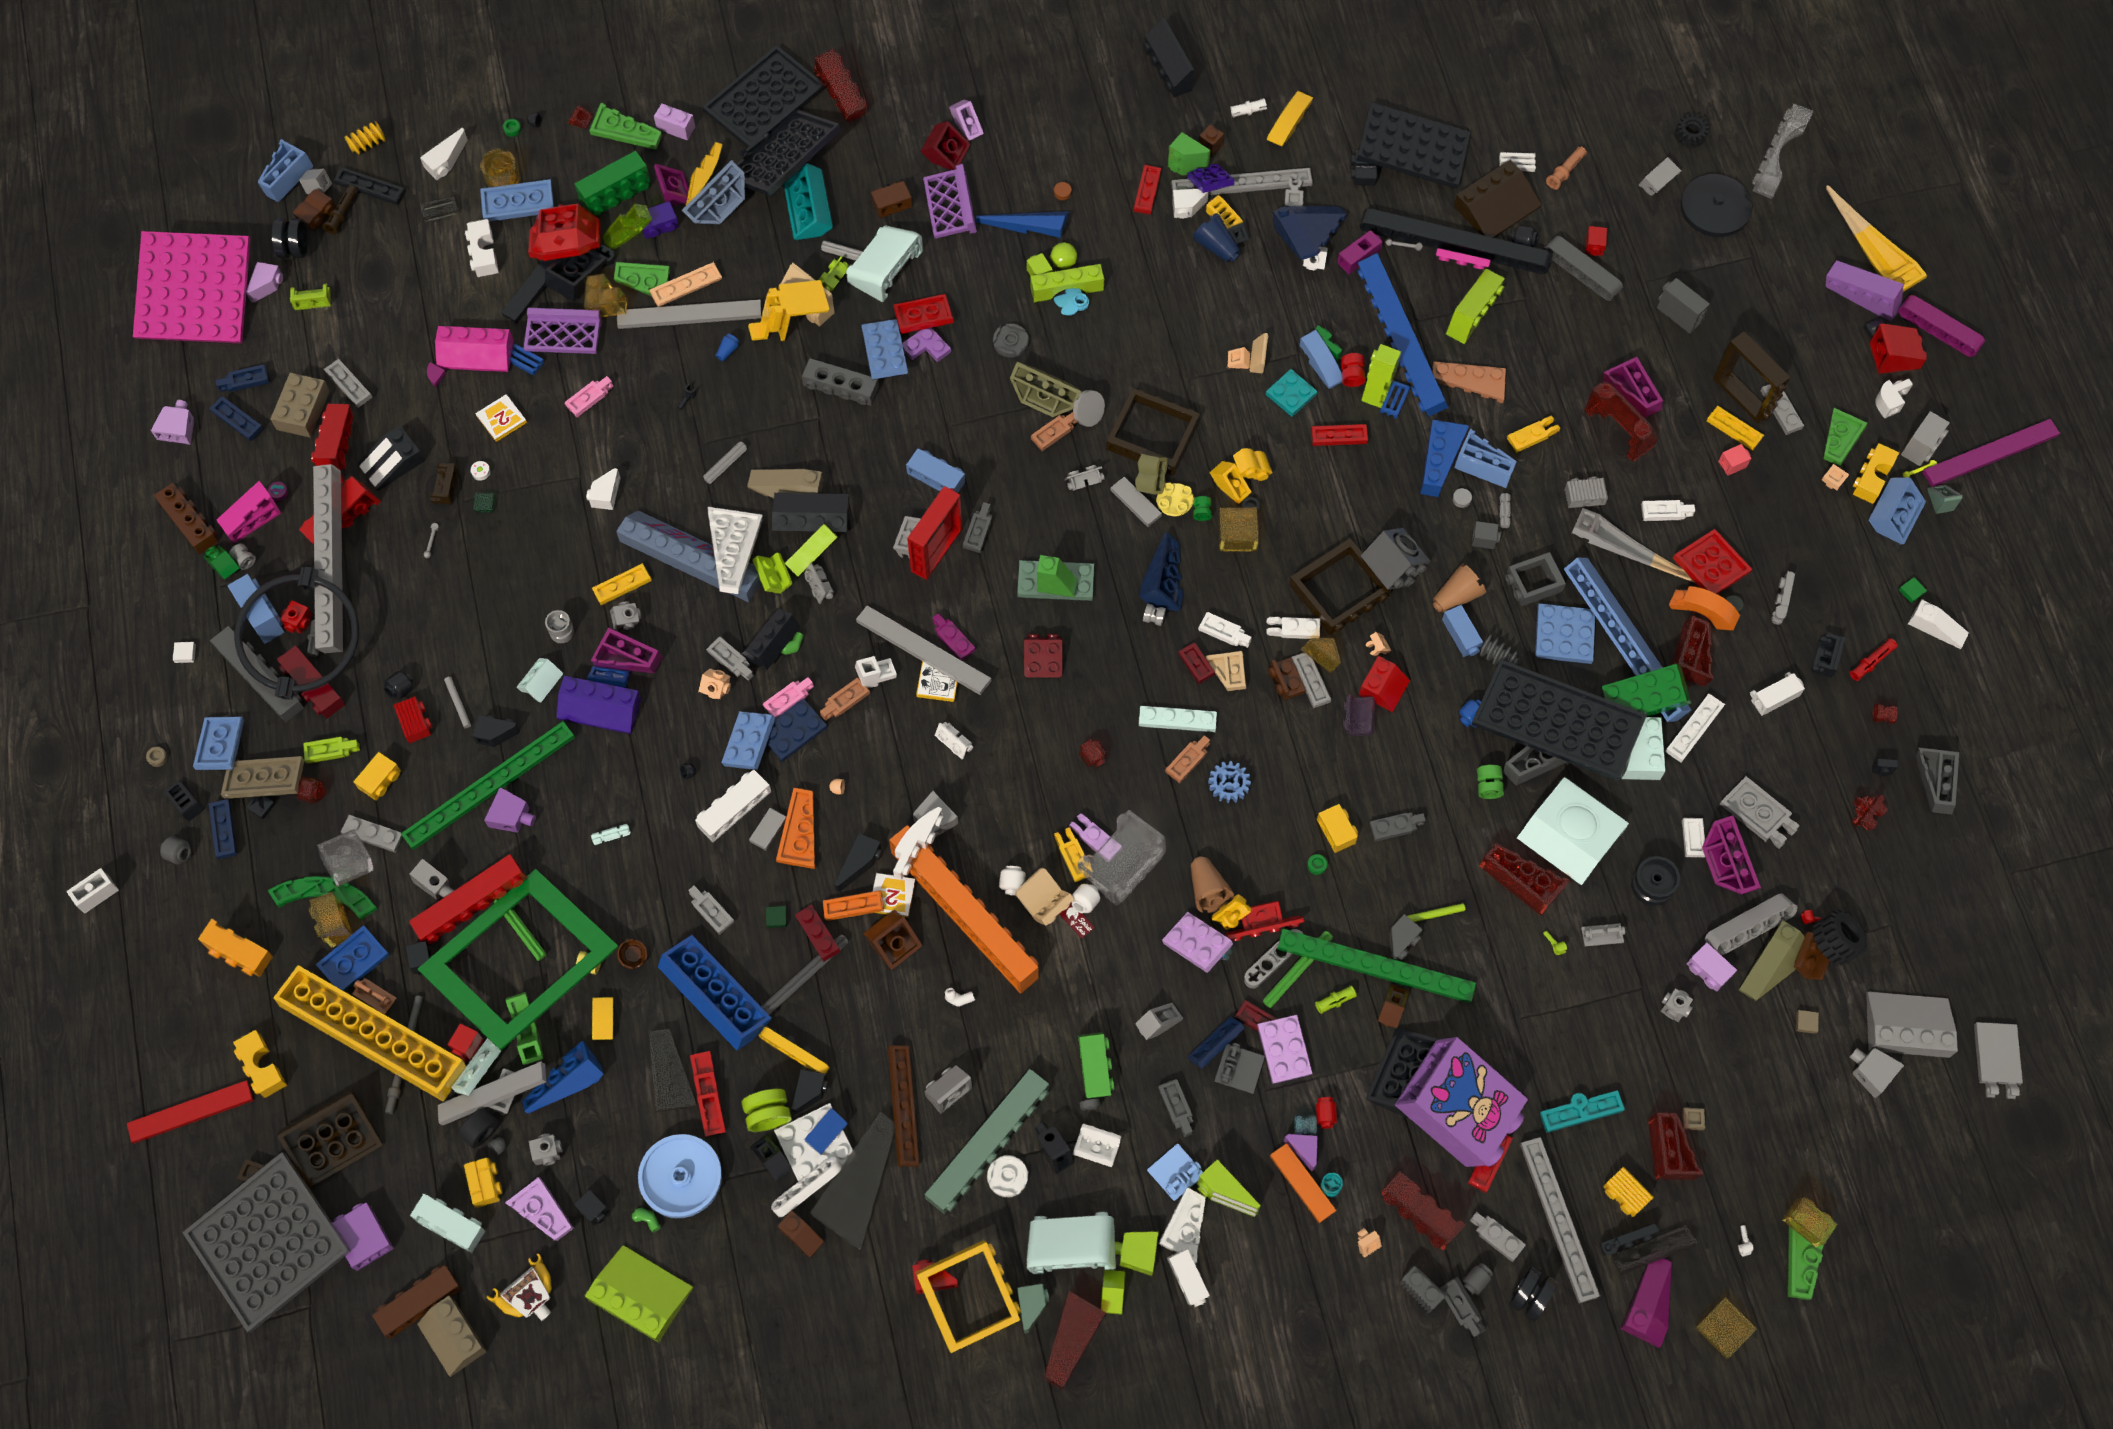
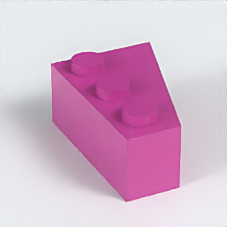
(248, 513)

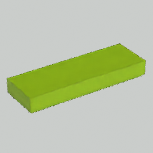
(811, 549)

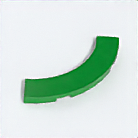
(318, 886)

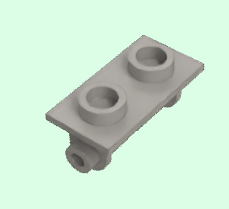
(1077, 479)
(815, 576)
(1603, 934)

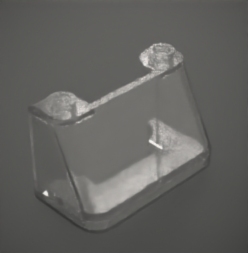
(1124, 858)

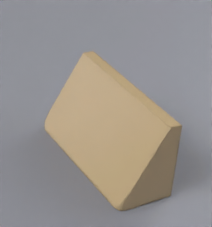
(1258, 354)

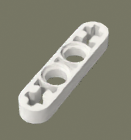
(806, 1187)

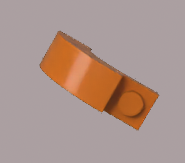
(1714, 607)

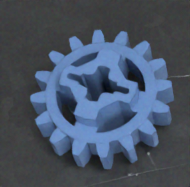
(1229, 790)

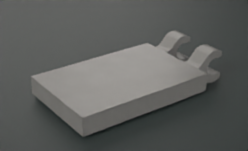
(1759, 812)
(1998, 1058)

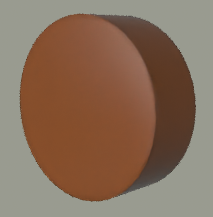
(1062, 191)

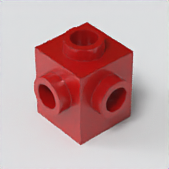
(296, 617)

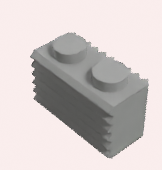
(1586, 492)

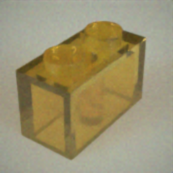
(1810, 1222)

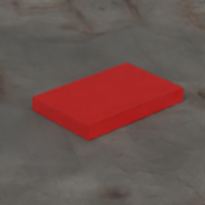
(923, 313)

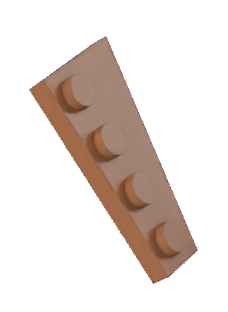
(1472, 378)

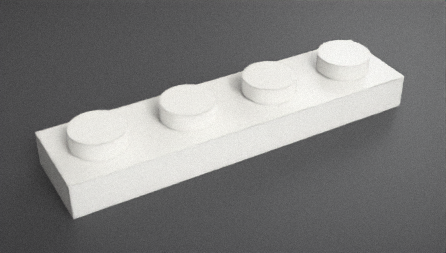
(1695, 728)

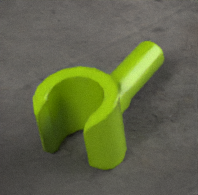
(1558, 948)

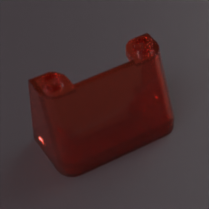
(1607, 400)

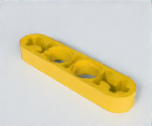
(793, 1051)

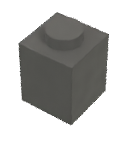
(1485, 535)

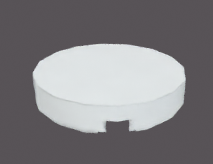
(1007, 1176)

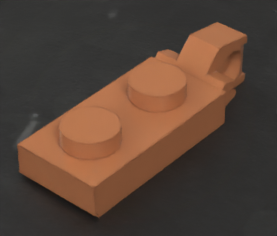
(1053, 431)
(844, 699)
(1188, 759)

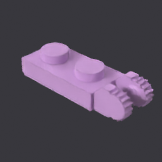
(1092, 835)

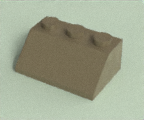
(451, 1336)

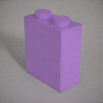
(362, 1235)

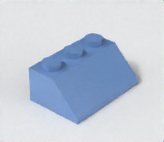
(1897, 509)

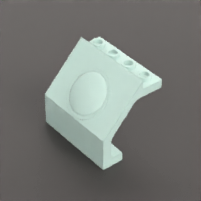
(1572, 830)

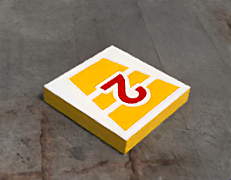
(501, 418)
(895, 893)

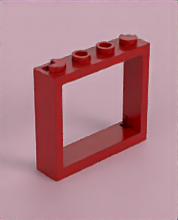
(926, 556)

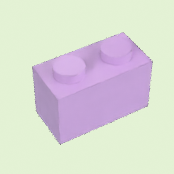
(674, 121)
(1711, 967)

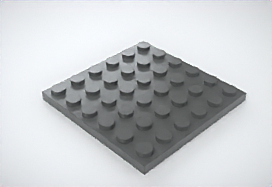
(266, 1242)

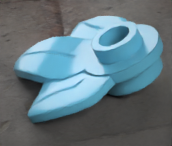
(1070, 300)

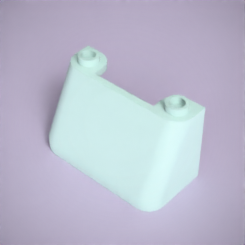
(883, 260)
(1071, 1243)

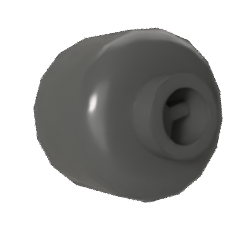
(175, 850)

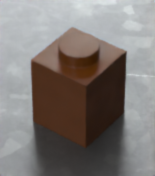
(1211, 139)

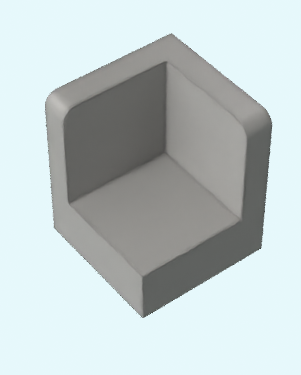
(315, 179)

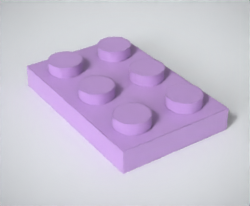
(1197, 942)
(1284, 1049)

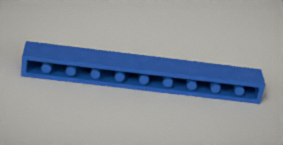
(1402, 334)

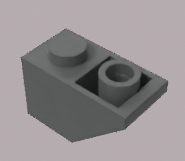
(1402, 936)

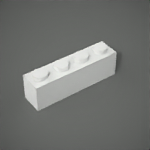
(733, 805)

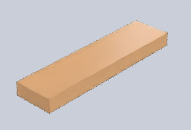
(685, 284)

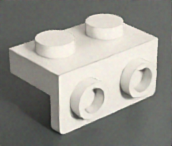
(1097, 1145)

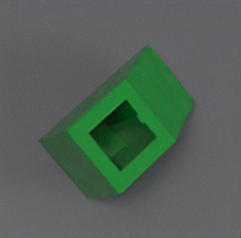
(220, 561)

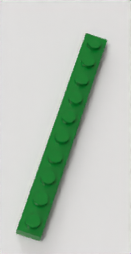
(487, 785)
(1376, 966)

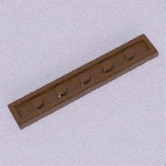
(903, 1106)

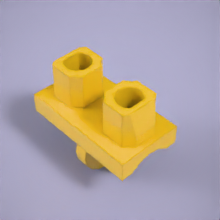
(1231, 913)

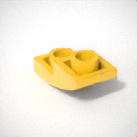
(602, 1018)

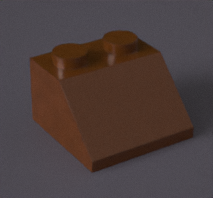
(893, 939)

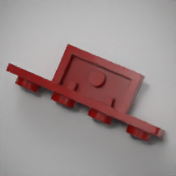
(1263, 918)

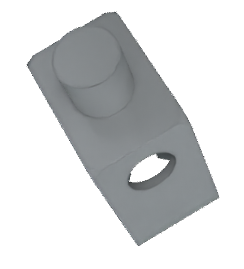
(932, 802)
(426, 876)
(1875, 1070)

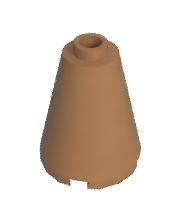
(1458, 590)
(1209, 886)

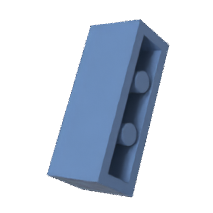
(935, 471)

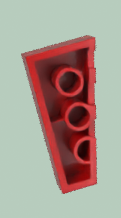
(354, 501)

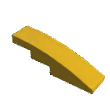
(1290, 118)
(702, 174)

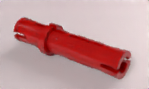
(1867, 664)

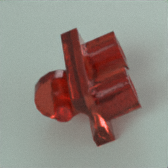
(1866, 808)

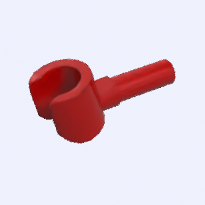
(1808, 917)

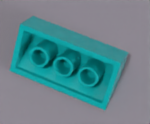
(808, 203)

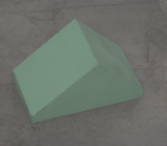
(1944, 498)

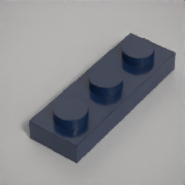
(236, 418)
(222, 829)
(1216, 1042)

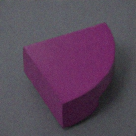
(435, 374)

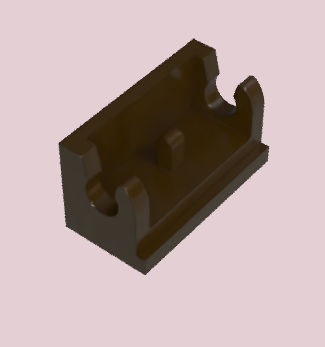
(445, 484)

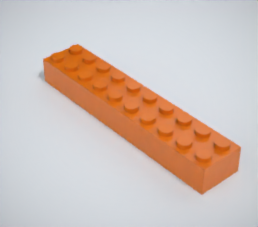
(971, 916)

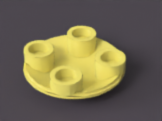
(1175, 499)

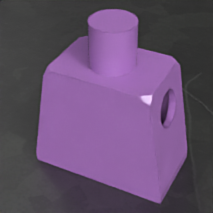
(508, 812)

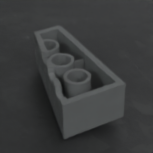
(1529, 764)

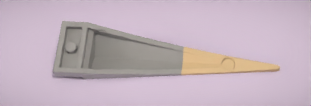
(1607, 536)

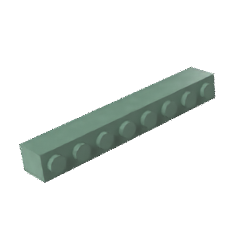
(987, 1141)

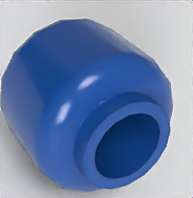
(1468, 712)

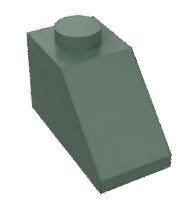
(1032, 1304)

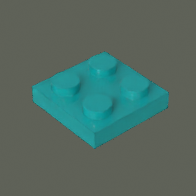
(1291, 392)

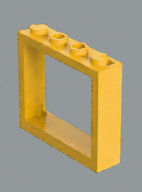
(1004, 1288)

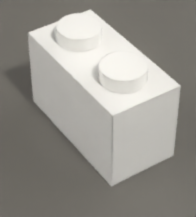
(92, 890)

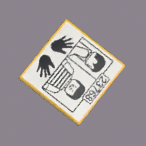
(935, 684)

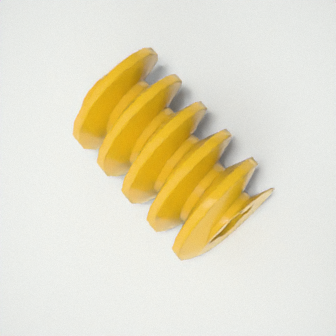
(365, 138)

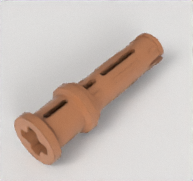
(1562, 172)

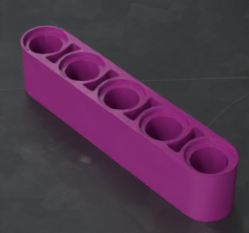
(1941, 326)

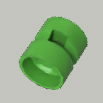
(1490, 781)

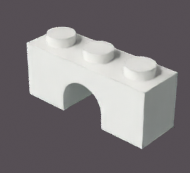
(480, 235)

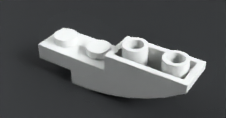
(918, 835)

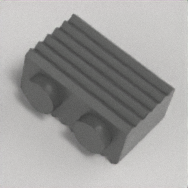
(1422, 1289)

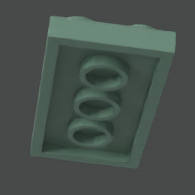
(1028, 581)

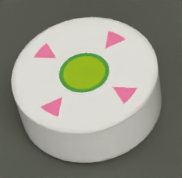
(480, 470)

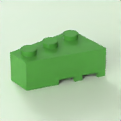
(1095, 1065)

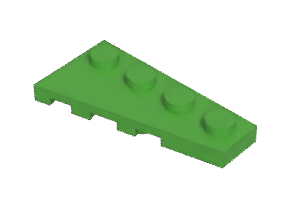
(615, 126)
(1802, 1266)

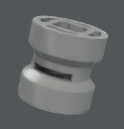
(241, 555)
(1149, 615)

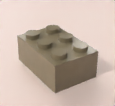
(300, 405)

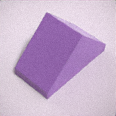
(1304, 1148)

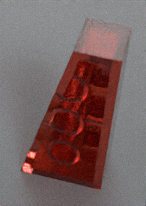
(1422, 1211)
(1075, 1332)

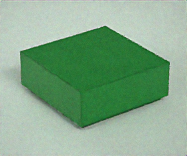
(1912, 590)

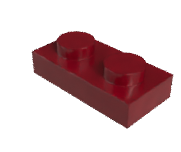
(1196, 663)

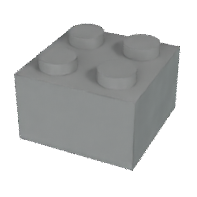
(1926, 439)

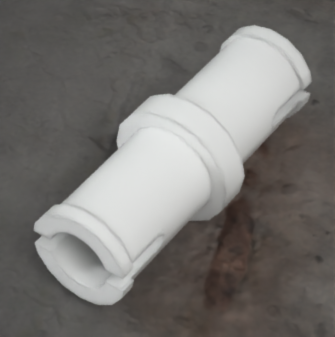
(1248, 108)

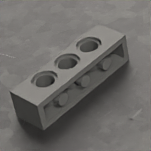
(834, 375)

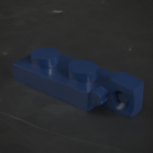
(243, 379)

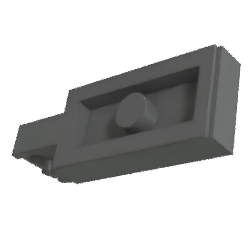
(978, 529)
(1395, 825)
(1177, 1106)
(1463, 1306)

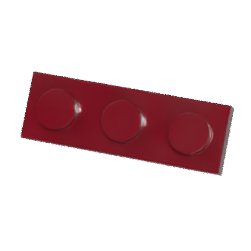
(817, 933)

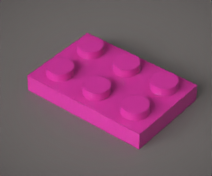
(1462, 259)

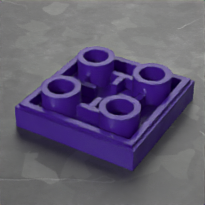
(1210, 178)

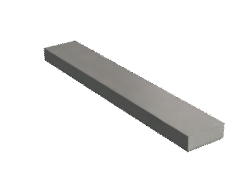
(492, 1093)

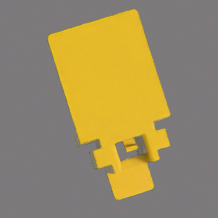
(788, 301)

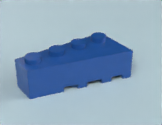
(1442, 449)

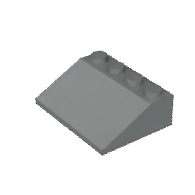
(1910, 1025)

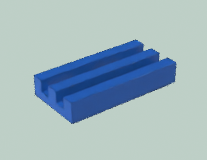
(540, 361)
(1390, 411)

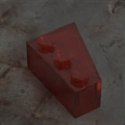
(1694, 651)
(1670, 1149)

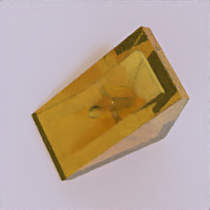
(1323, 652)

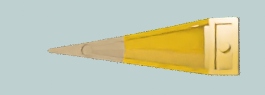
(1883, 254)

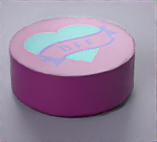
(278, 491)

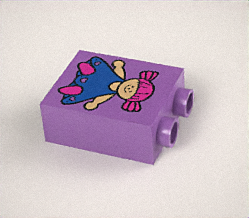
(1462, 1103)

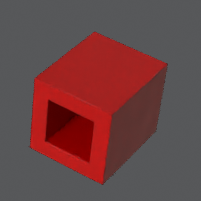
(1595, 240)

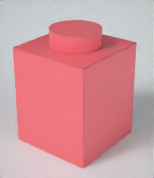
(1735, 459)

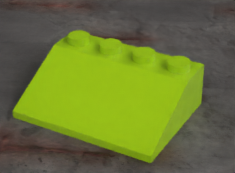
(639, 1293)

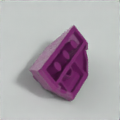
(1729, 857)

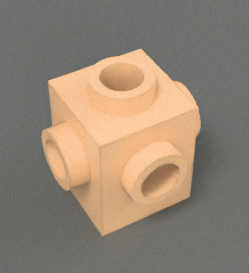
(715, 683)

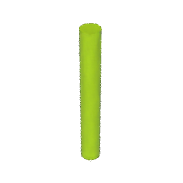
(1437, 912)

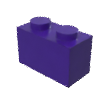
(662, 220)

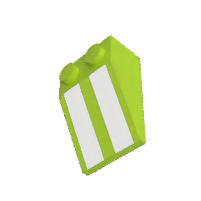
(1224, 1189)

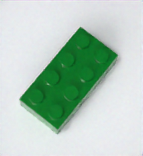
(613, 184)
(1651, 691)

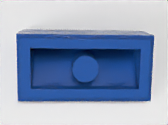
(609, 676)
(825, 1131)

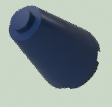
(1217, 239)

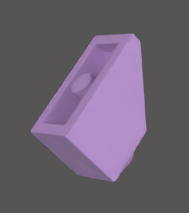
(966, 119)
(264, 281)

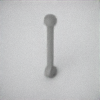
(1418, 246)
(427, 554)

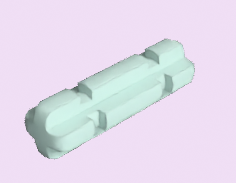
(610, 834)

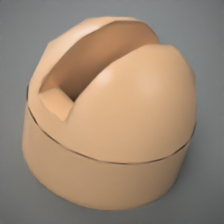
(837, 786)

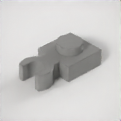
(1293, 196)

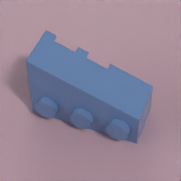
(284, 171)

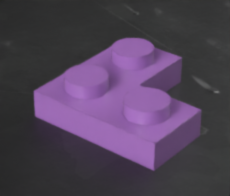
(927, 341)

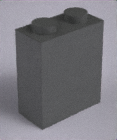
(1682, 305)

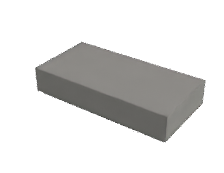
(767, 829)

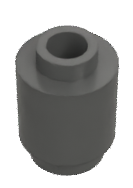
(1477, 1279)

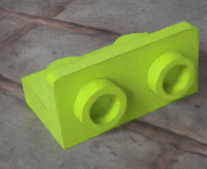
(773, 573)

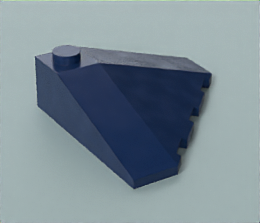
(1307, 227)

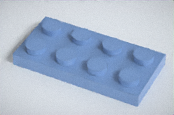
(516, 200)
(884, 349)

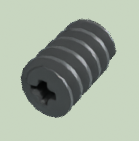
(1498, 652)

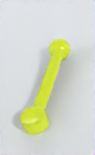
(1907, 474)

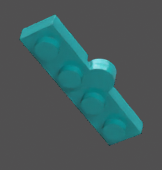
(1581, 1110)

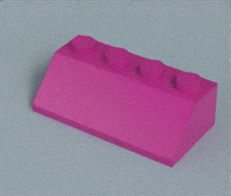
(473, 348)

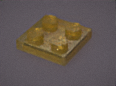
(1726, 1328)

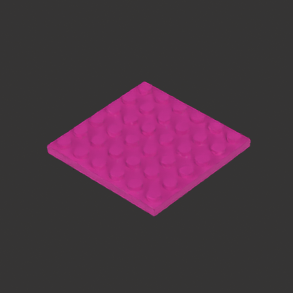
(191, 287)

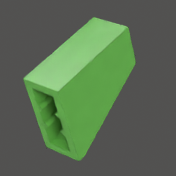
(1055, 577)

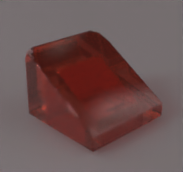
(580, 117)

